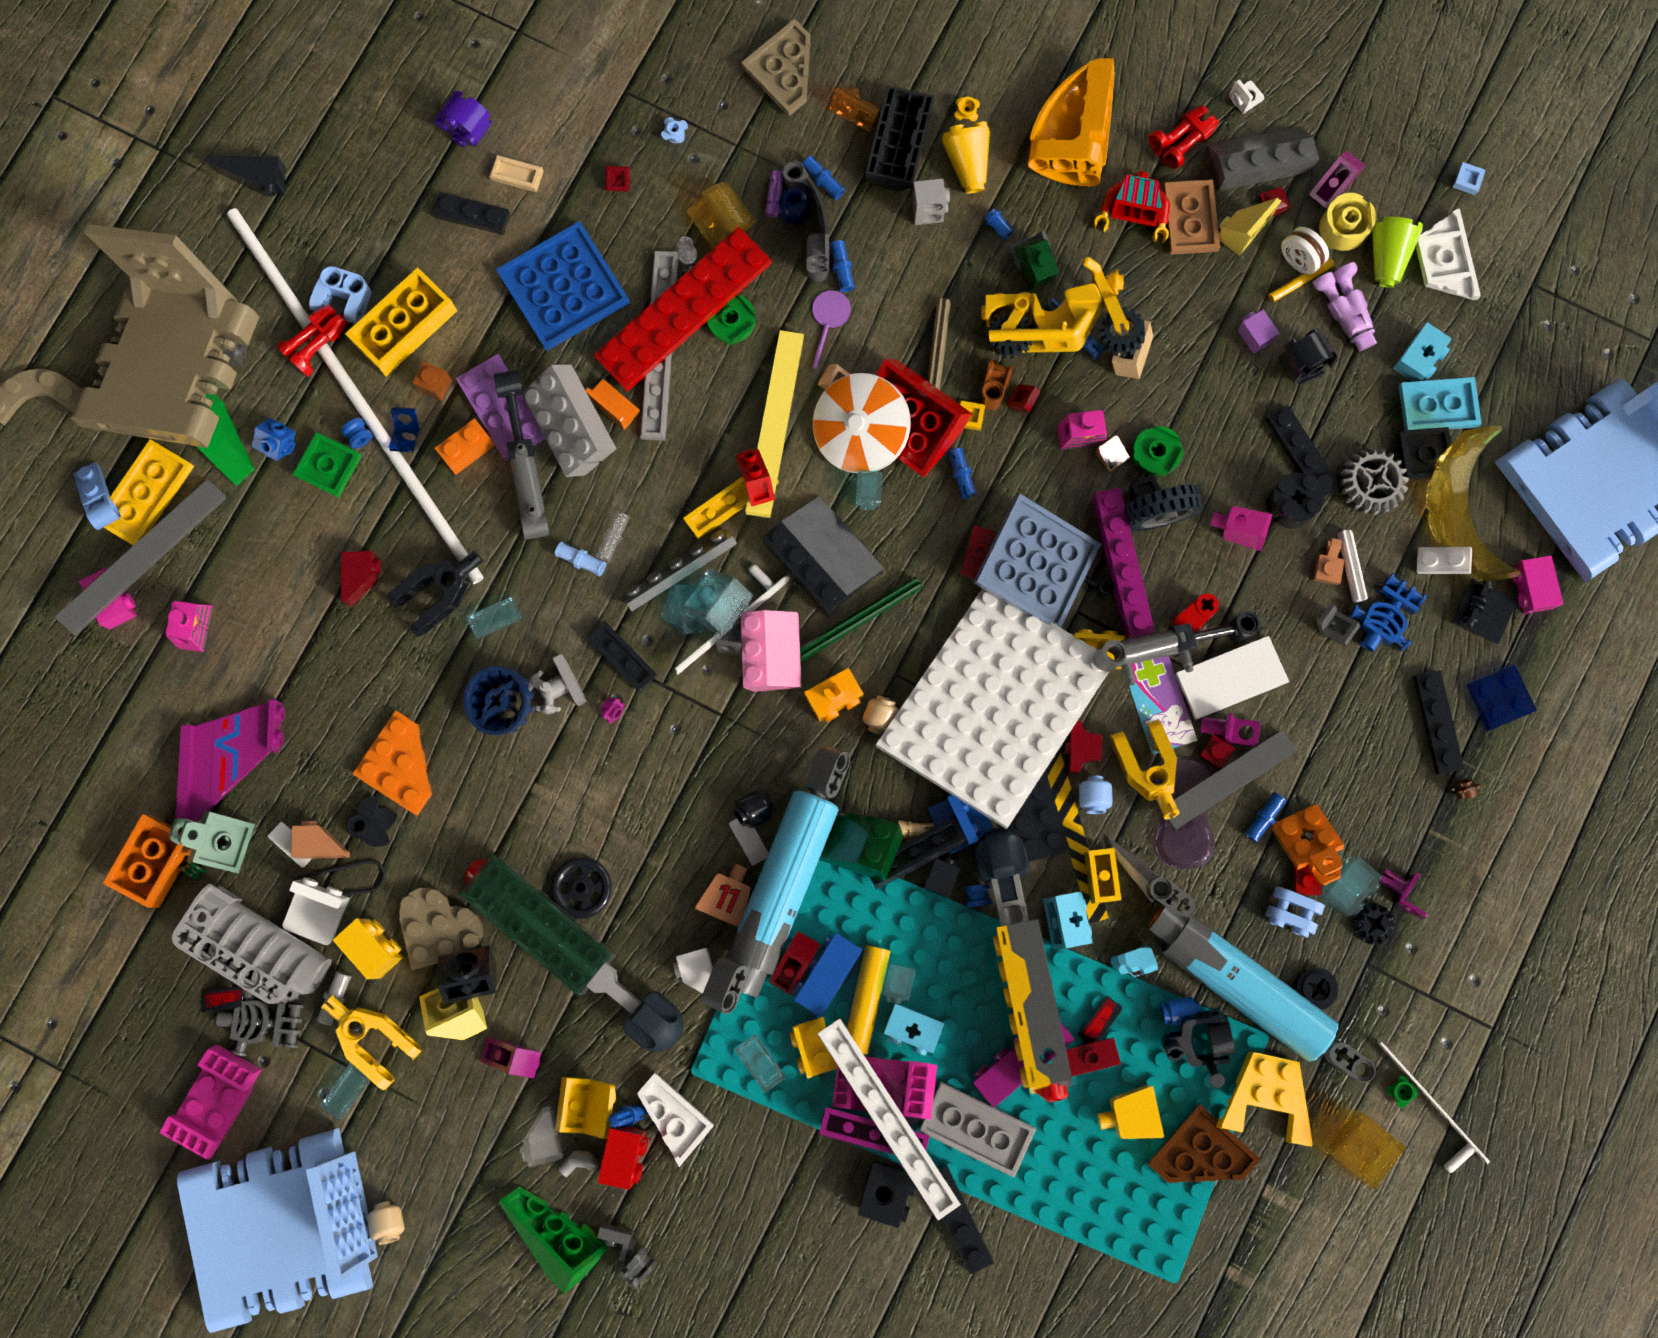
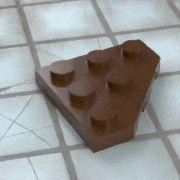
(1202, 1152)

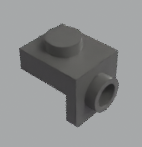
(1336, 625)

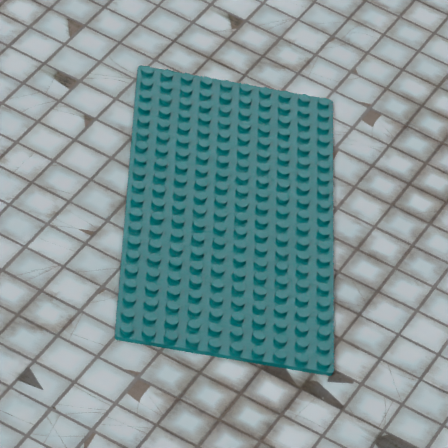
(1073, 1172)

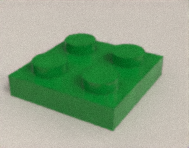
(327, 465)

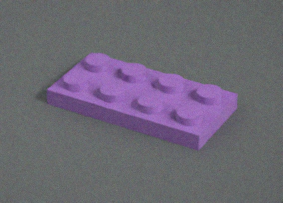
(493, 411)

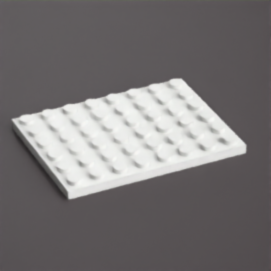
(994, 707)

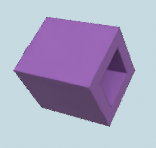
(1257, 330)

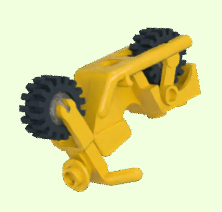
(1069, 325)

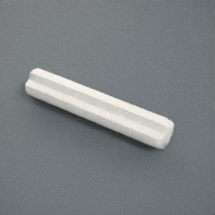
(1352, 566)

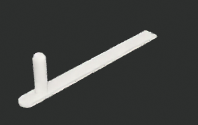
(771, 588)
(1470, 1148)

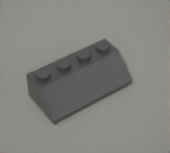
(1263, 158)

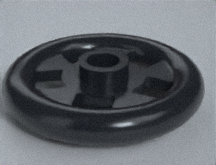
(603, 887)

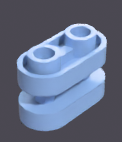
(1302, 925)

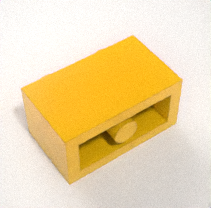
(1102, 875)

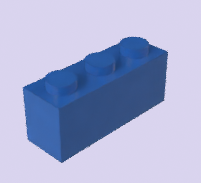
(827, 974)

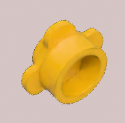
(971, 104)

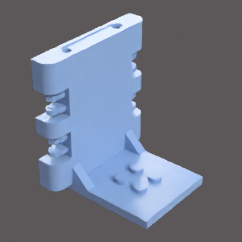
(1596, 478)
(277, 1229)

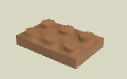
(1192, 217)

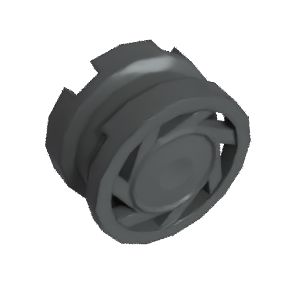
(635, 1266)

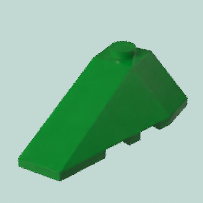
(225, 446)
(557, 1243)

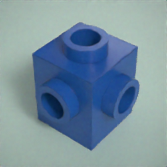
(273, 439)

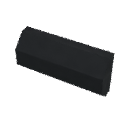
(899, 138)

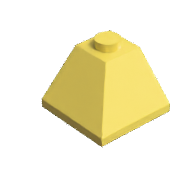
(1246, 225)
(452, 1020)

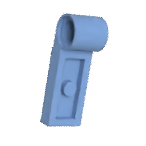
(95, 496)

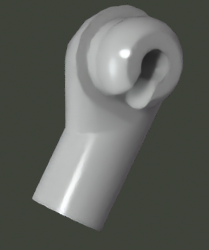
(580, 1159)

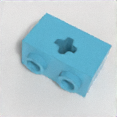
(1427, 341)
(1067, 920)
(901, 1018)

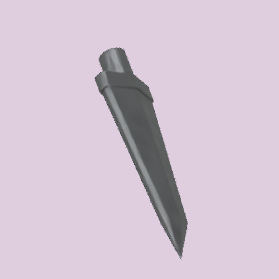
(1137, 870)

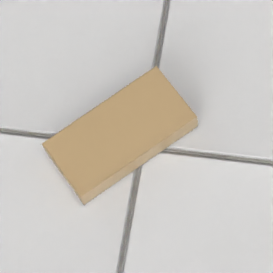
(516, 173)

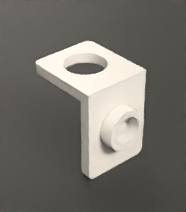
(1243, 98)

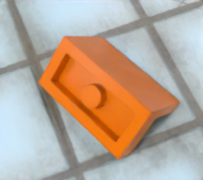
(613, 404)

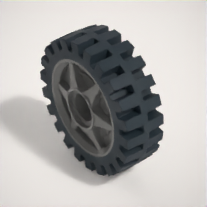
(1164, 507)

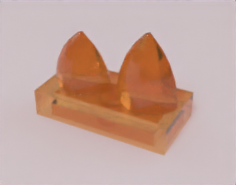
(850, 106)

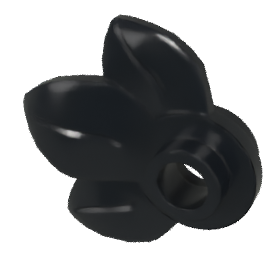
(375, 821)

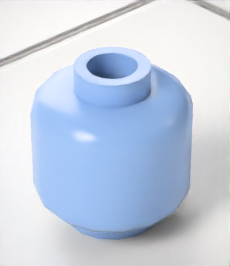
(1095, 795)

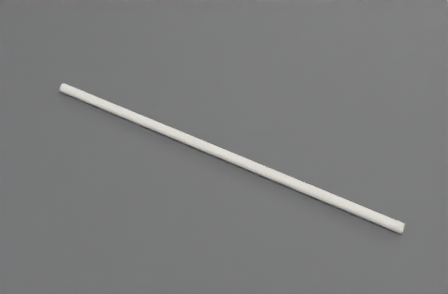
(353, 393)

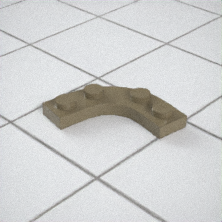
(36, 383)

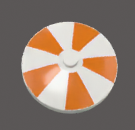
(861, 423)

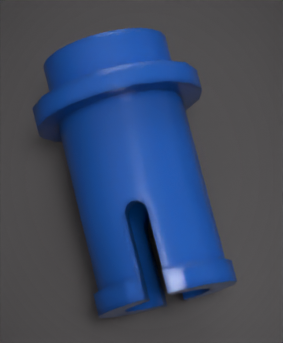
(999, 224)

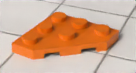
(398, 764)

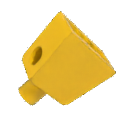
(1133, 1114)

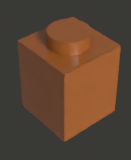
(432, 381)

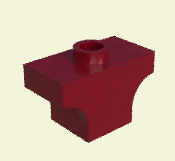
(977, 549)
(1081, 748)
(1092, 1056)

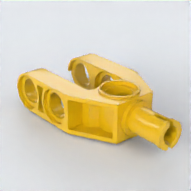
(1142, 780)
(355, 1053)

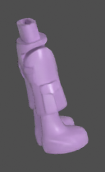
(1348, 310)

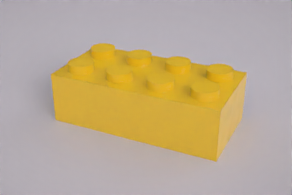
(401, 321)

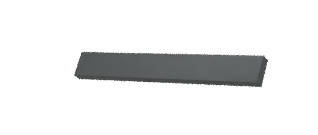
(140, 558)

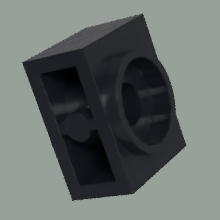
(466, 975)
(890, 1210)

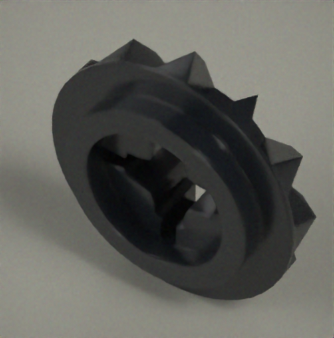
(1362, 925)
(1328, 985)

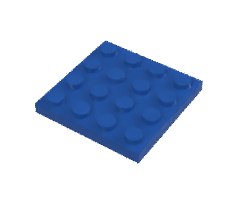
(563, 286)

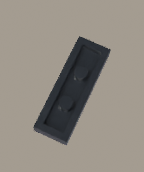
(471, 213)
(622, 656)

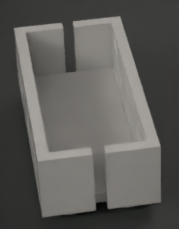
(568, 420)

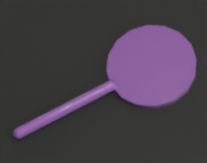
(829, 310)

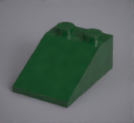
(862, 844)

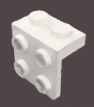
(315, 911)

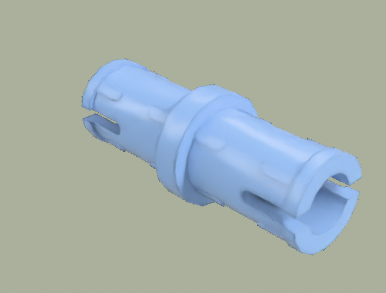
(580, 558)

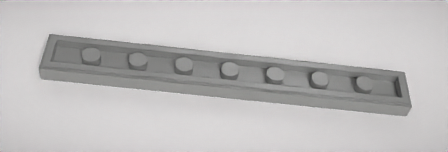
(658, 380)

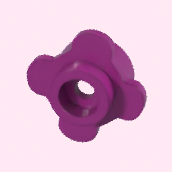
(612, 709)

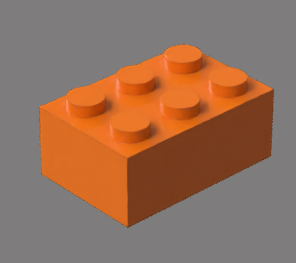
(147, 863)

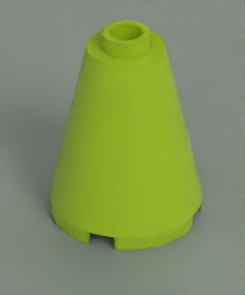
(1393, 247)

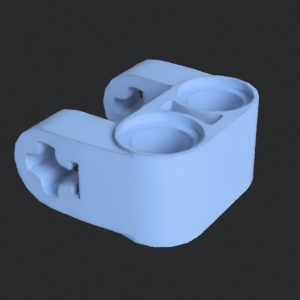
(324, 292)

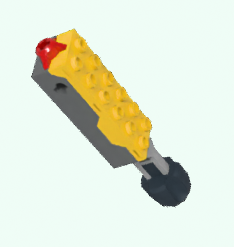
(1002, 861)

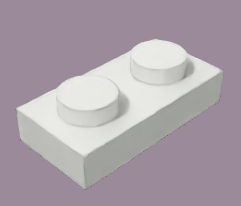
(1444, 560)

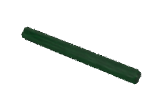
(859, 618)

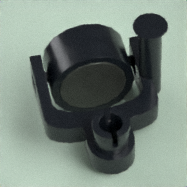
(1219, 1040)

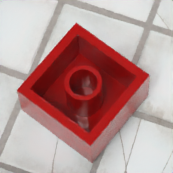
(622, 1157)

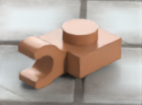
(1328, 566)

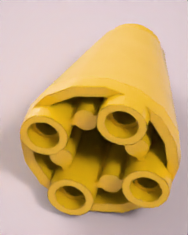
(968, 154)

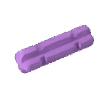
(774, 194)

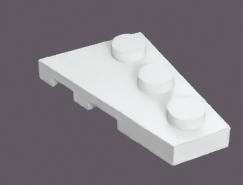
(675, 1117)

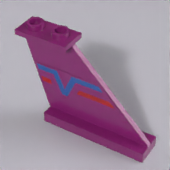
(222, 754)

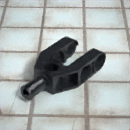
(452, 593)

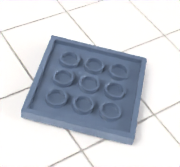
(1037, 562)

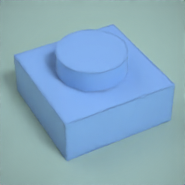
(1468, 178)

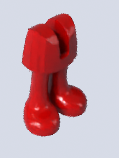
(1190, 123)
(329, 329)

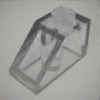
(542, 1141)

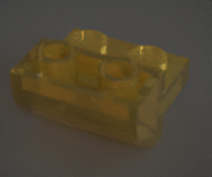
(719, 213)

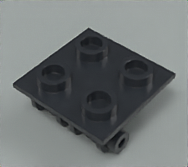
(1485, 610)

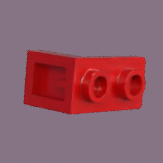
(755, 476)

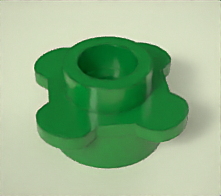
(1409, 1091)

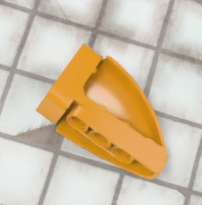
(1074, 127)

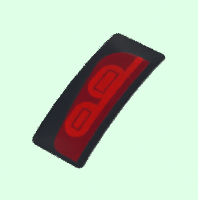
(221, 999)
(1100, 1020)

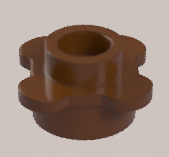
(1465, 788)

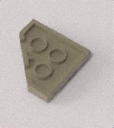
(783, 66)

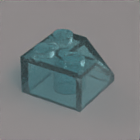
(716, 601)

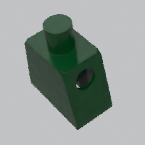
(1037, 262)

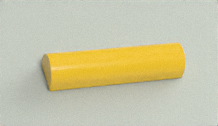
(867, 996)

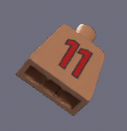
(727, 896)

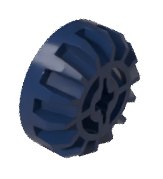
(486, 703)

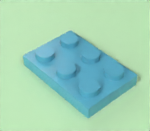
(1440, 404)

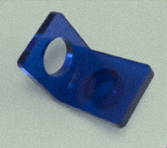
(404, 434)

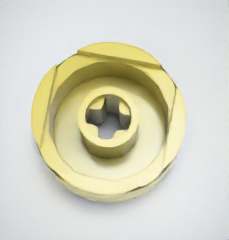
(1347, 222)

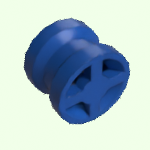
(356, 433)
(978, 895)

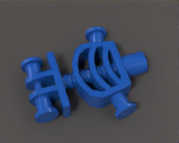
(1386, 628)

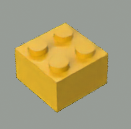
(369, 948)

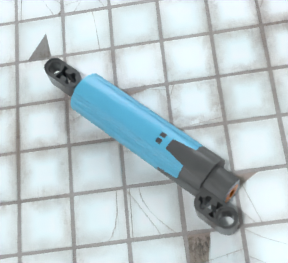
(780, 885)
(1248, 984)

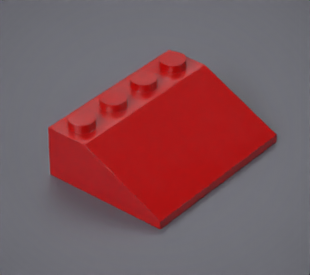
(934, 417)

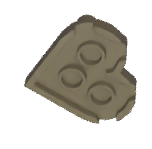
(436, 927)

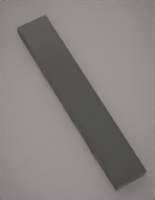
(1231, 778)

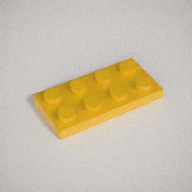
(147, 491)

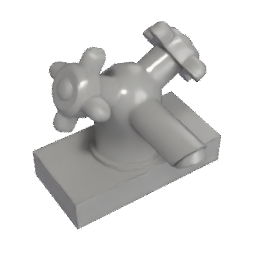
(557, 686)

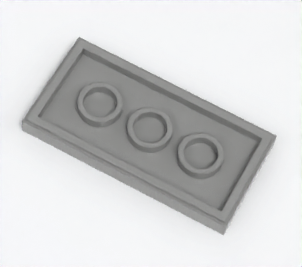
(978, 1129)

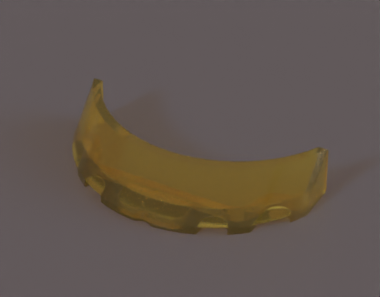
(1449, 506)

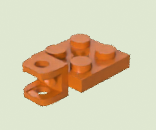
(1319, 852)

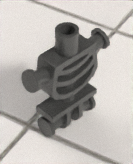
(250, 1016)

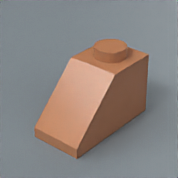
(315, 842)

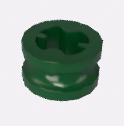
(193, 869)

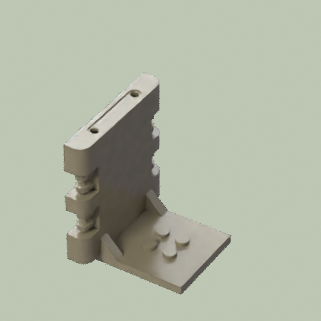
(170, 345)

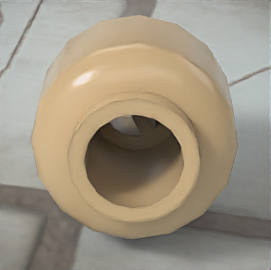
(879, 714)
(385, 1223)

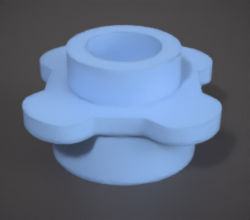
(674, 137)

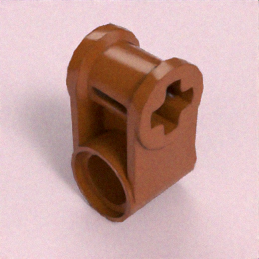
(996, 381)

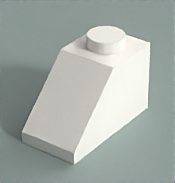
(694, 968)

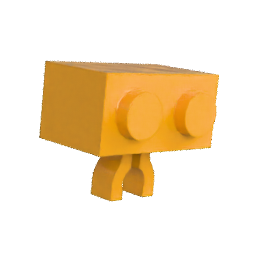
(834, 695)

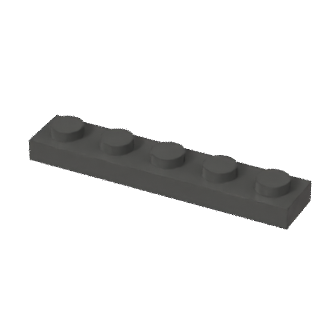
(678, 569)

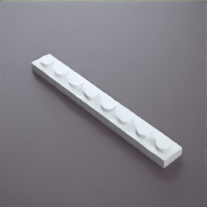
(889, 1119)

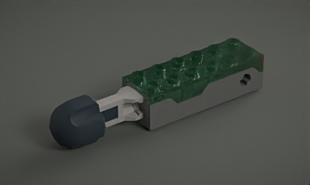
(565, 947)

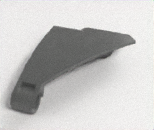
(816, 244)

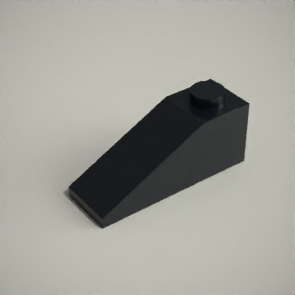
(257, 173)

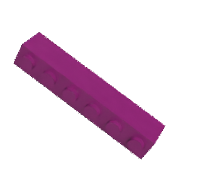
(1122, 563)

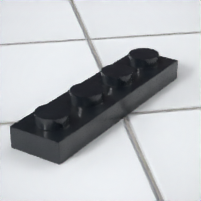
(1301, 448)
(1438, 722)
(924, 849)
(964, 1229)

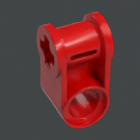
(1194, 613)

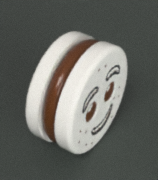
(1305, 250)

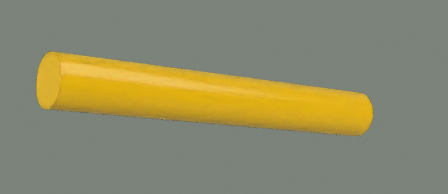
(1299, 281)

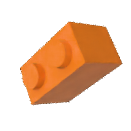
(465, 446)

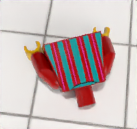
(1137, 201)

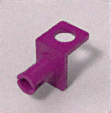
(1230, 729)
(1402, 887)

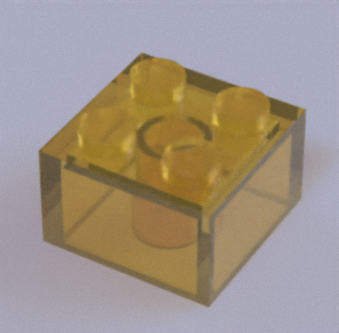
(1364, 1149)

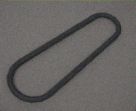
(348, 866)

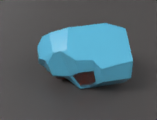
(1135, 961)

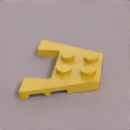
(1271, 1085)

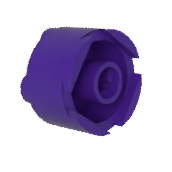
(463, 119)

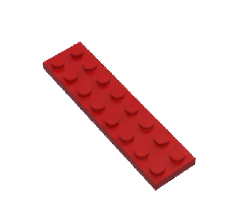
(683, 309)

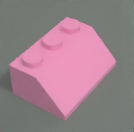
(770, 650)

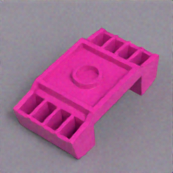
(908, 1084)
(212, 1102)

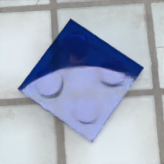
(1501, 697)

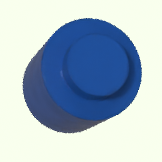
(1175, 1009)

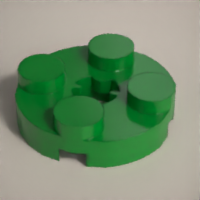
(733, 332)
(1154, 437)

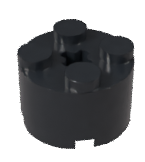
(1307, 357)
(1303, 489)

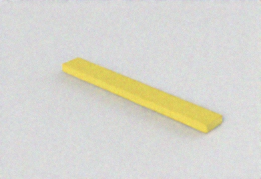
(778, 411)

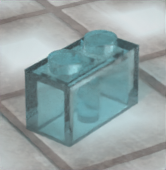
(1353, 886)

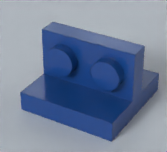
(970, 820)

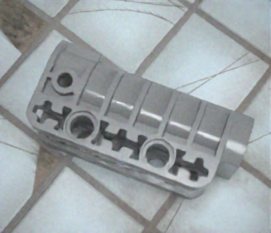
(251, 942)

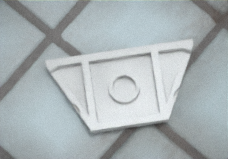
(1447, 258)

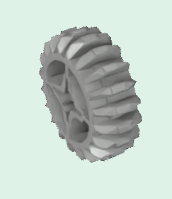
(1392, 490)

